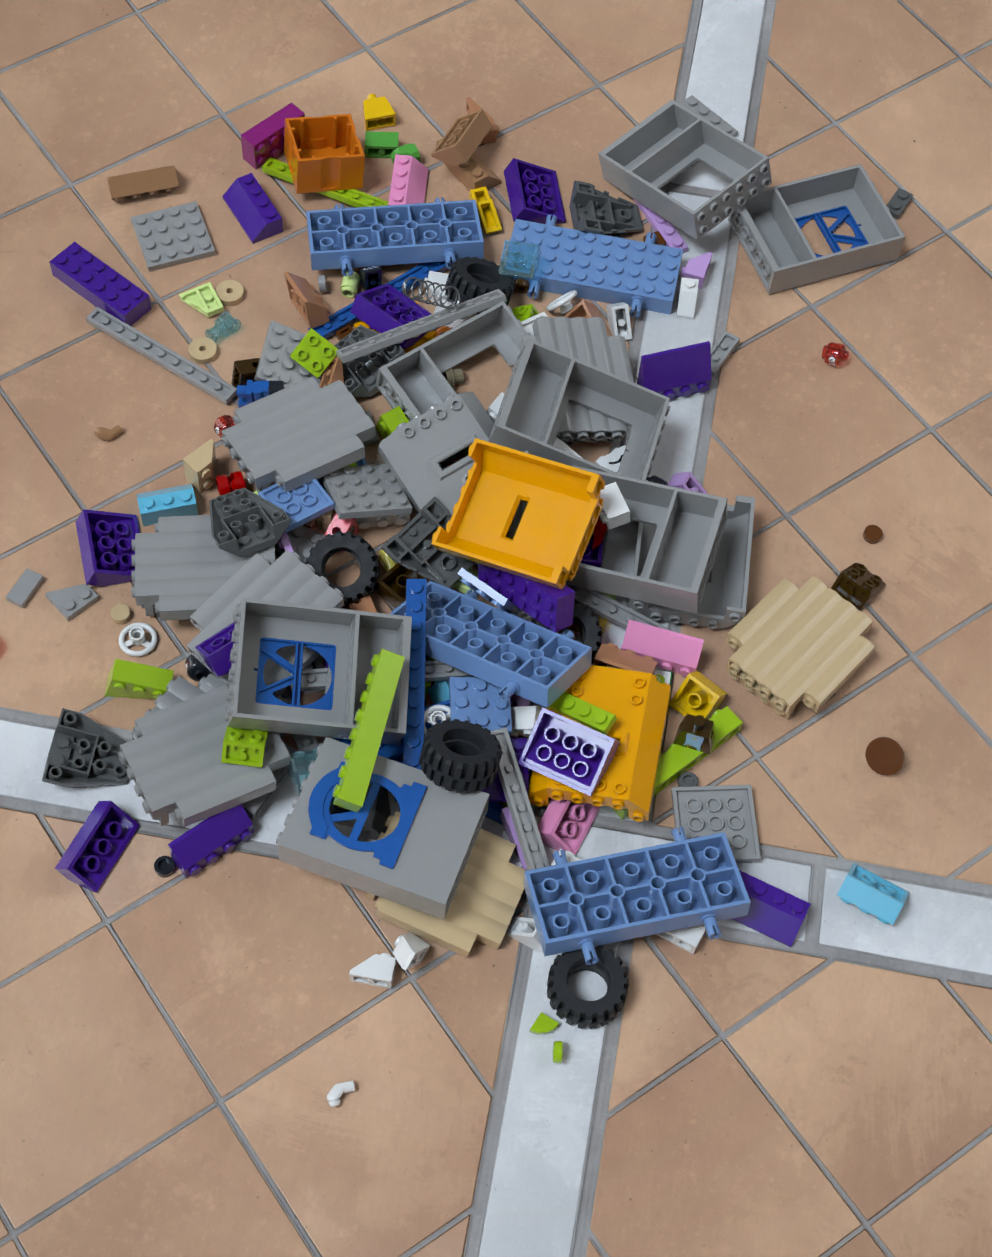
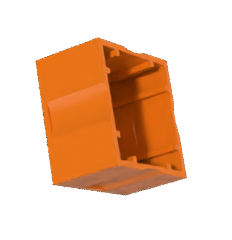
(323, 153)

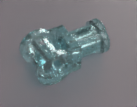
(224, 326)

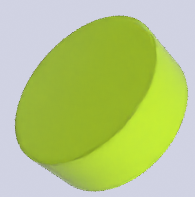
(557, 1051)

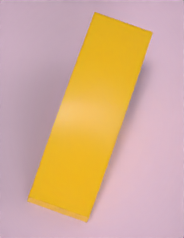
(486, 210)

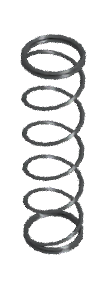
(433, 295)

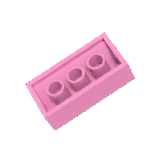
(408, 181)
(670, 649)
(566, 824)

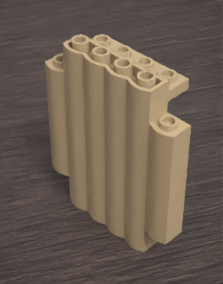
(798, 646)
(480, 904)

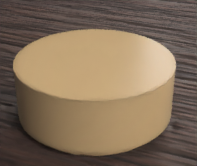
(120, 614)

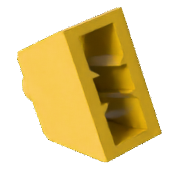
(378, 113)

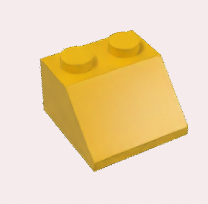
(697, 696)

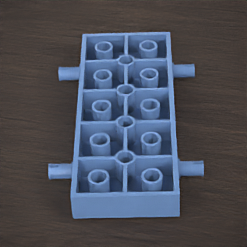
(394, 235)
(601, 266)
(500, 646)
(635, 894)

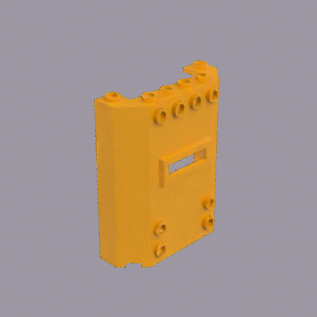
(554, 525)
(641, 718)

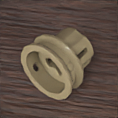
(454, 376)

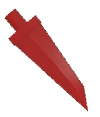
(599, 532)

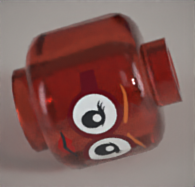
(835, 354)
(223, 423)

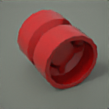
(228, 484)

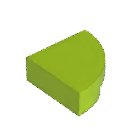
(543, 1025)

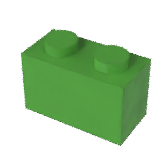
(380, 144)

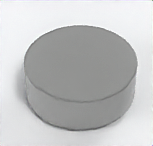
(322, 282)

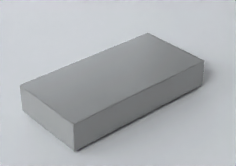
(24, 588)

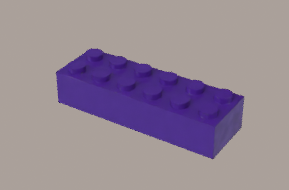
(100, 284)
(542, 602)

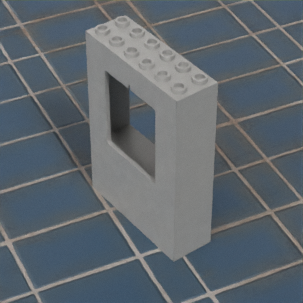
(667, 146)
(417, 378)
(539, 396)
(680, 551)

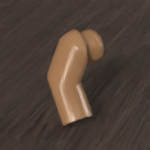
(108, 434)

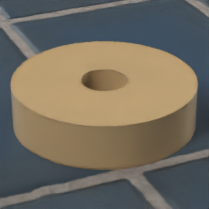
(223, 292)
(199, 356)

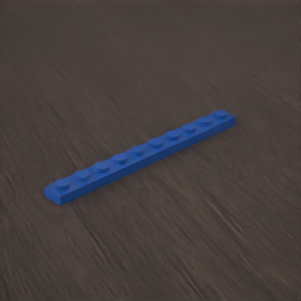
(345, 317)
(414, 734)

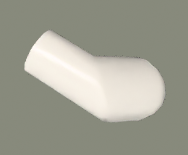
(337, 1091)

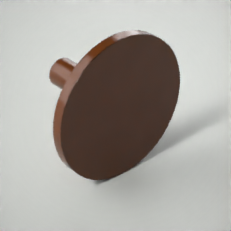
(884, 756)

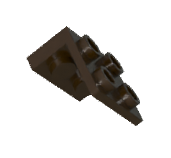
(857, 585)

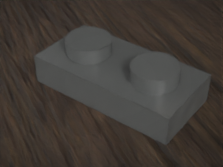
(899, 202)

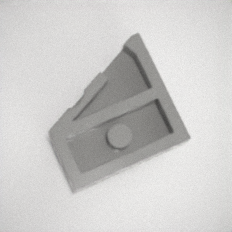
(72, 600)

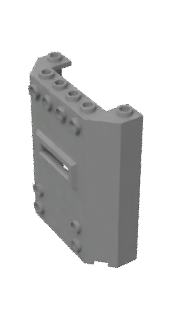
(430, 438)
(727, 584)

